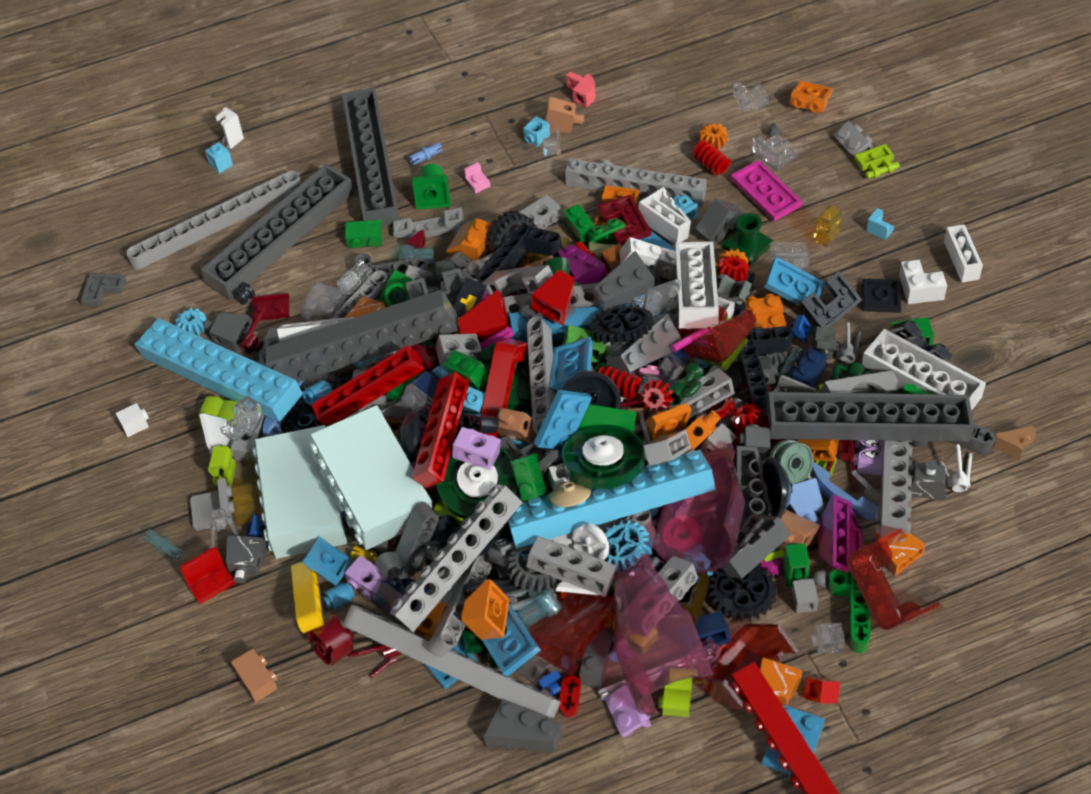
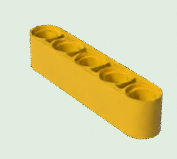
(306, 597)

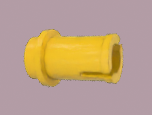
(369, 555)

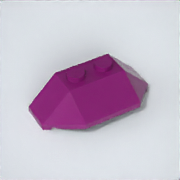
(839, 533)

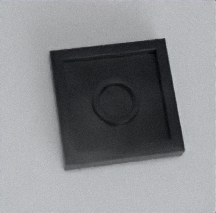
(882, 295)

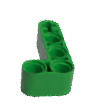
(856, 610)

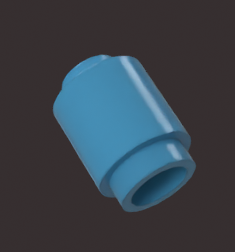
(316, 392)
(338, 596)

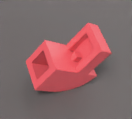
(582, 88)

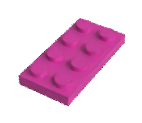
(766, 190)

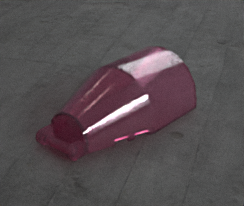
(705, 525)
(653, 635)

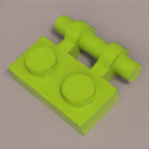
(876, 156)

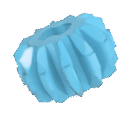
(191, 321)

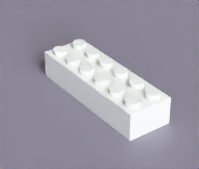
(698, 286)
(920, 368)

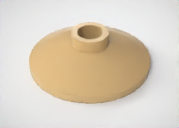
(569, 494)

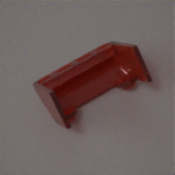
(867, 572)
(747, 646)

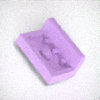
(624, 712)

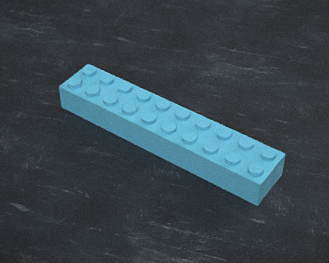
(218, 368)
(652, 488)

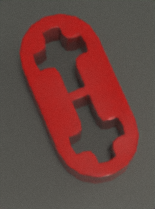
(574, 696)

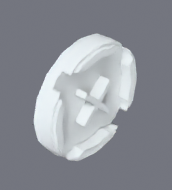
(591, 541)

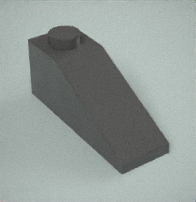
(596, 659)

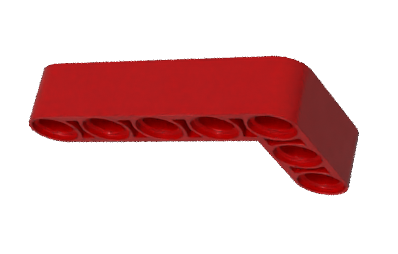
(501, 375)

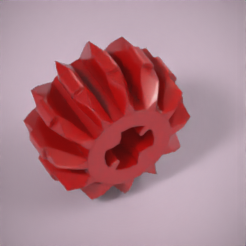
(733, 267)
(656, 388)
(747, 415)

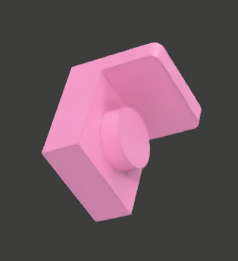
(476, 178)

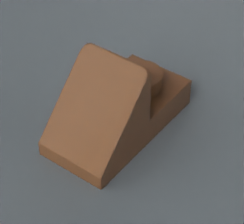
(1012, 441)

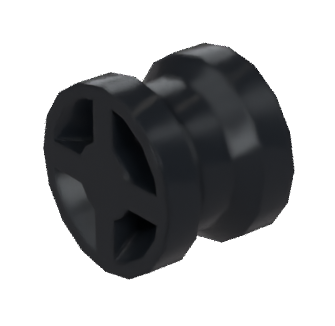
(243, 293)

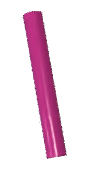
(689, 339)

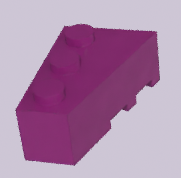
(583, 266)

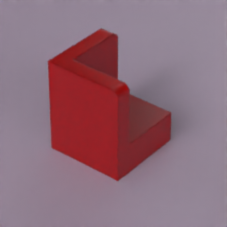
(822, 690)

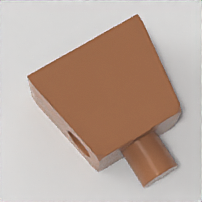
(562, 115)
(512, 423)
(801, 529)

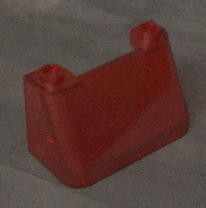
(722, 338)
(573, 628)

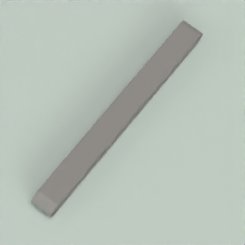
(212, 220)
(451, 663)

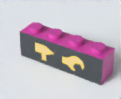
(470, 295)

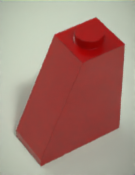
(554, 297)
(485, 318)

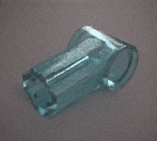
(409, 252)
(543, 606)

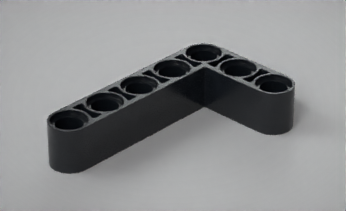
(520, 240)
(761, 342)

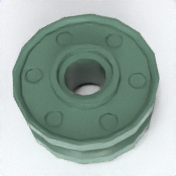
(795, 459)

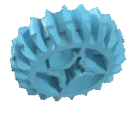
(621, 543)

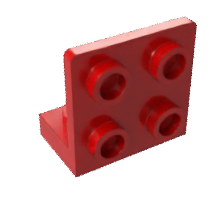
(206, 575)

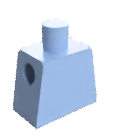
(806, 500)

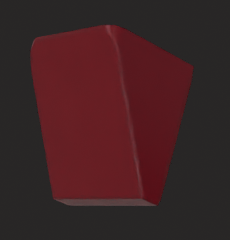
(418, 240)

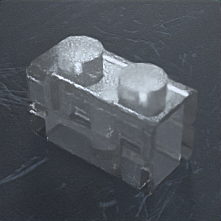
(354, 278)

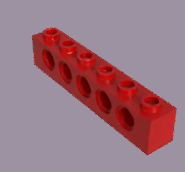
(368, 386)
(440, 430)

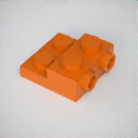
(810, 96)
(767, 311)
(668, 421)

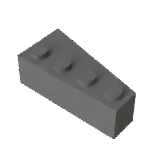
(646, 349)
(752, 482)

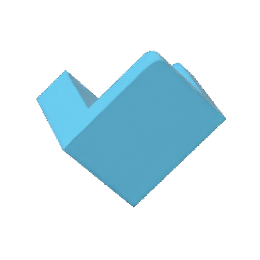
(877, 226)

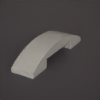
(435, 226)

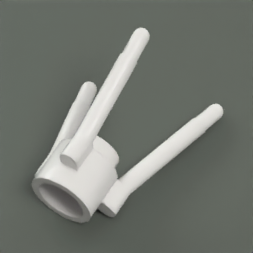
(959, 481)

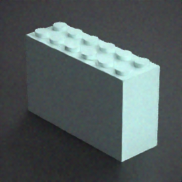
(368, 475)
(295, 495)

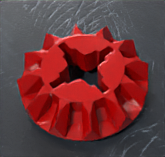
(723, 408)

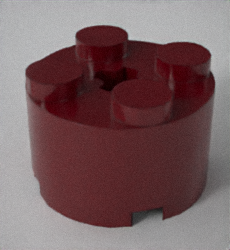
(331, 640)

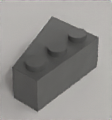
(624, 283)
(755, 542)
(523, 728)

